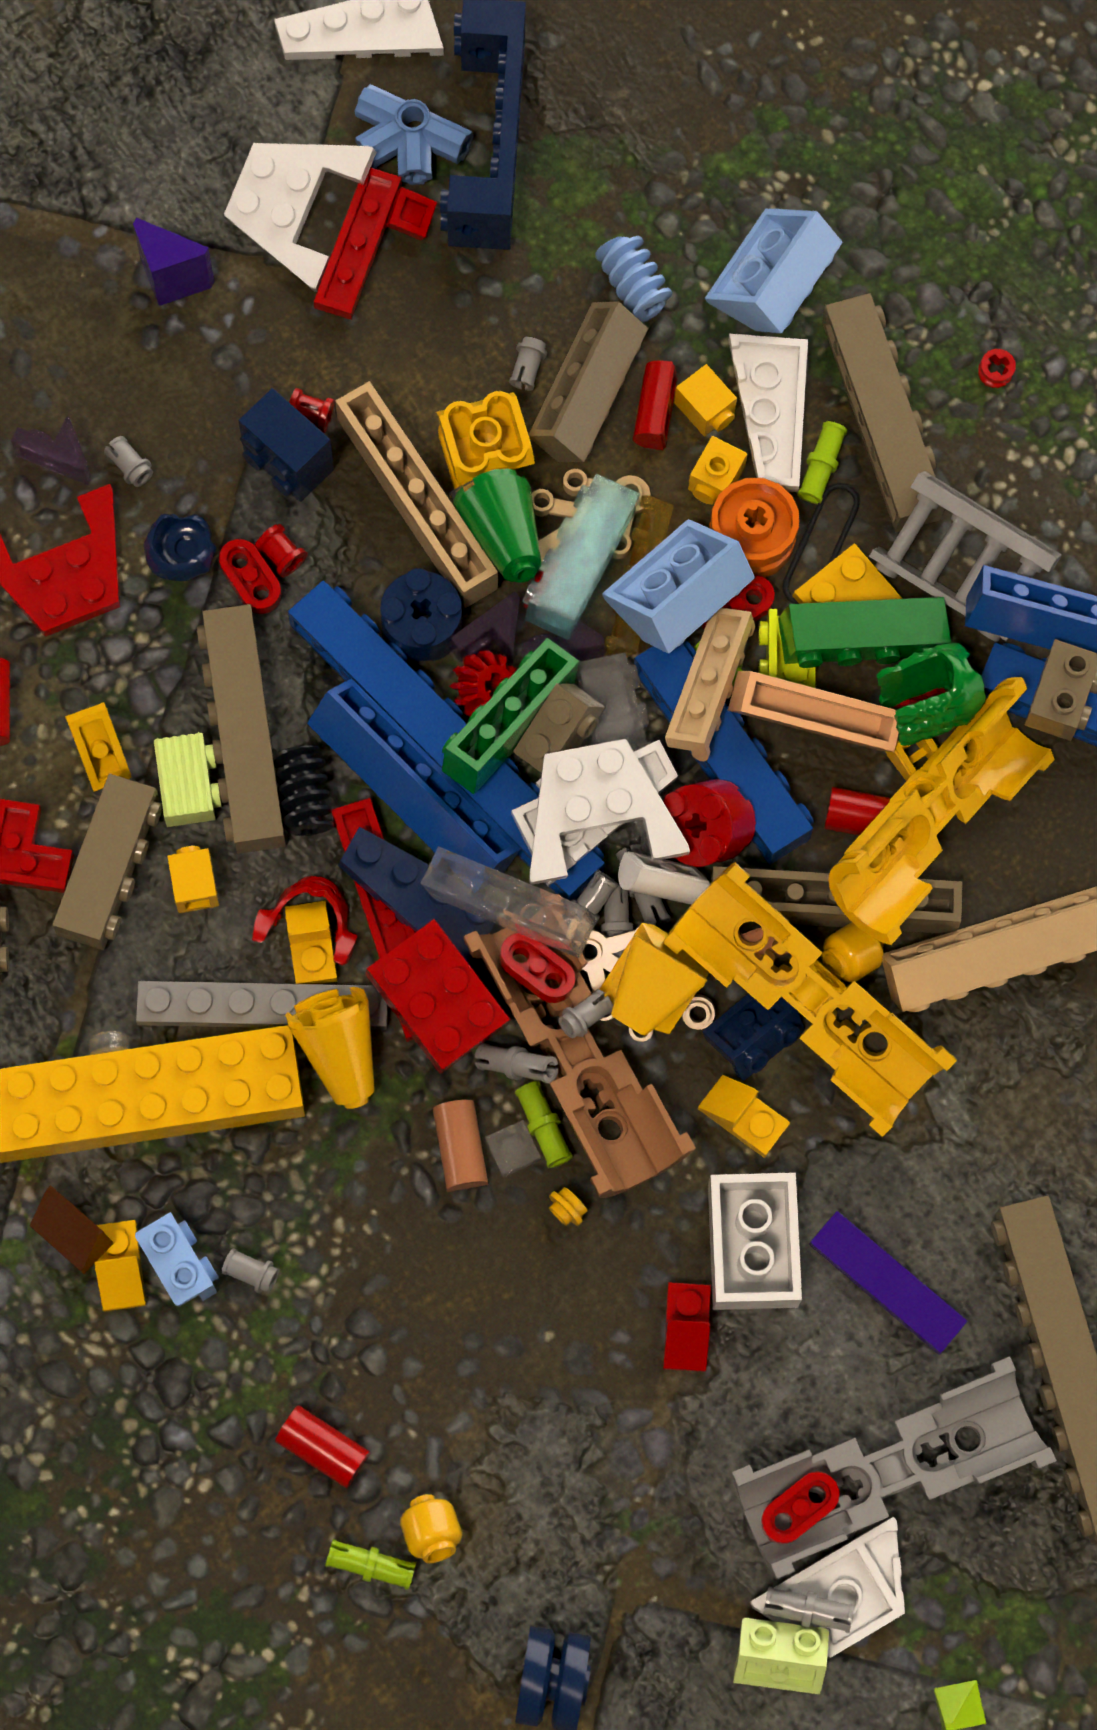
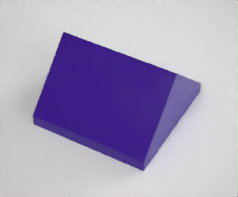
(172, 263)

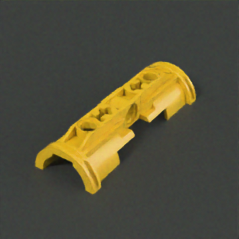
(880, 870)
(875, 1081)

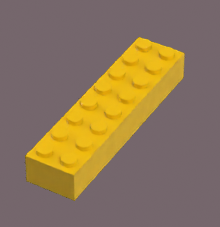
(149, 1093)

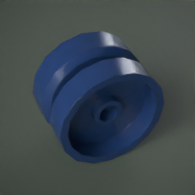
(554, 1679)

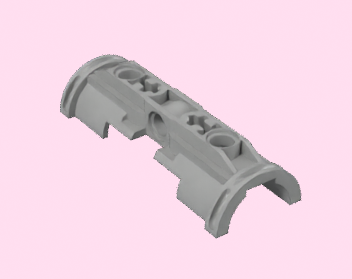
(985, 1405)

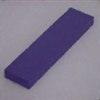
(888, 1282)

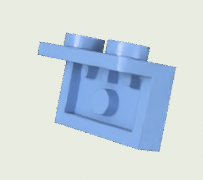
(174, 1260)

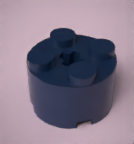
(421, 594)

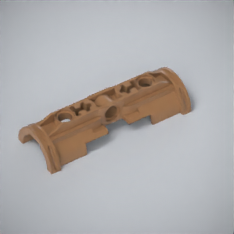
(647, 1137)

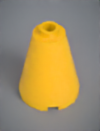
(337, 1043)

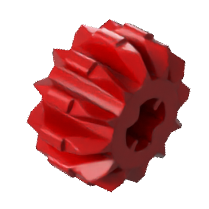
(476, 672)

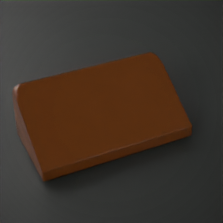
(69, 1230)

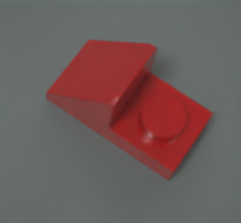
(687, 1327)

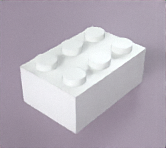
(754, 1241)

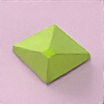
(959, 1706)

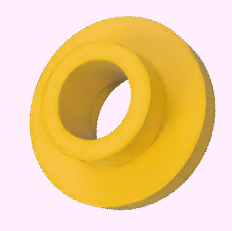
(567, 1207)

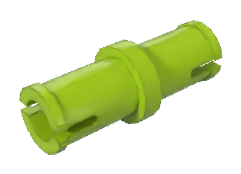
(822, 462)
(543, 1124)
(370, 1564)

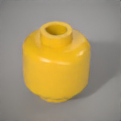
(851, 953)
(431, 1528)

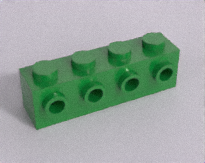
(861, 630)
(500, 724)

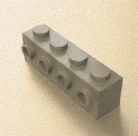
(588, 382)
(107, 861)

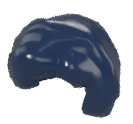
(179, 547)

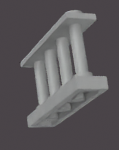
(965, 516)

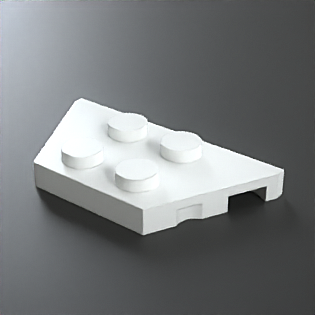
(858, 1574)

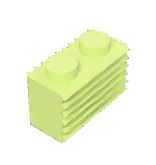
(185, 779)

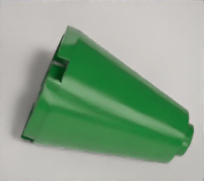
(503, 522)

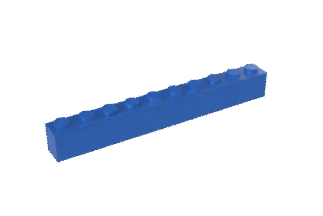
(408, 697)

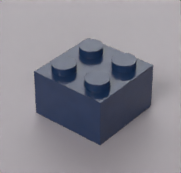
(285, 446)

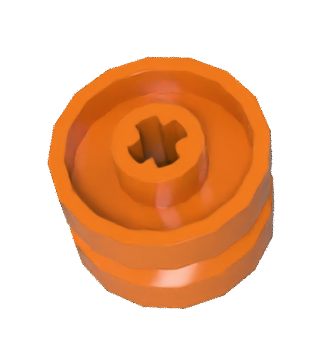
(761, 519)

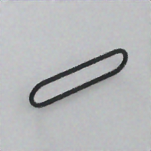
(809, 529)

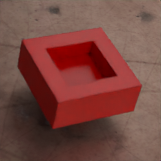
(411, 213)

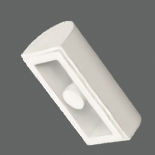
(661, 878)

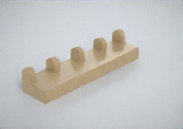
(710, 681)

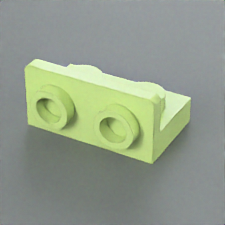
(781, 1656)

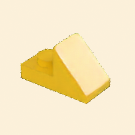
(98, 745)
(311, 943)
(744, 1115)
(120, 1268)

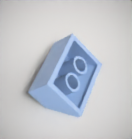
(797, 251)
(680, 585)

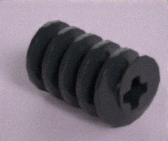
(300, 791)

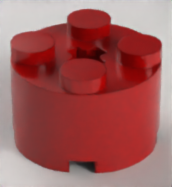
(712, 820)

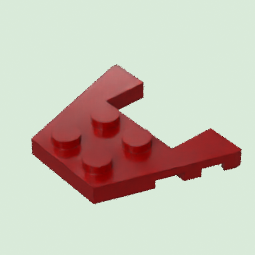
(71, 579)

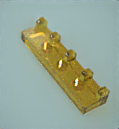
(649, 534)

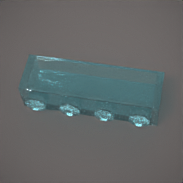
(581, 556)

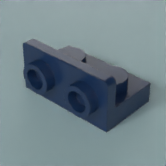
(752, 1034)

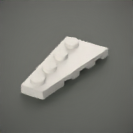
(361, 30)
(772, 399)
(579, 844)

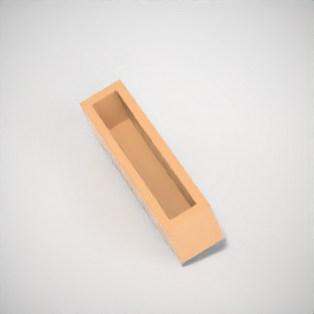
(814, 711)

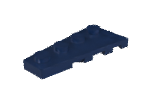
(396, 879)

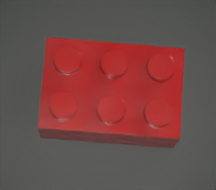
(437, 996)

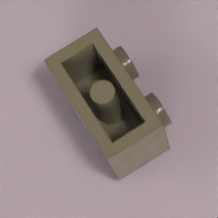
(1063, 691)
(560, 724)

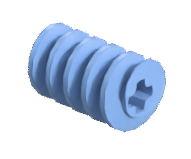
(633, 277)

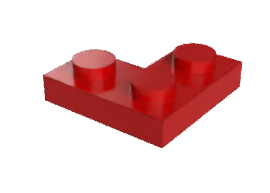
(24, 861)

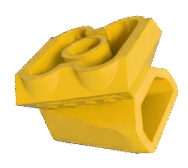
(484, 436)
(652, 983)

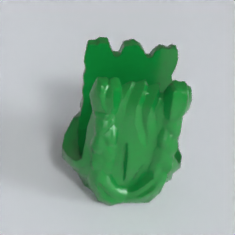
(933, 668)

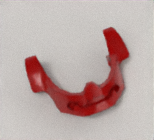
(315, 887)

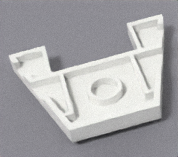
(279, 192)
(597, 790)

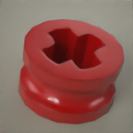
(995, 379)

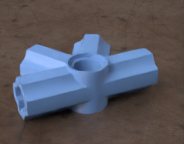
(411, 144)

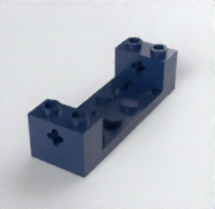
(492, 41)

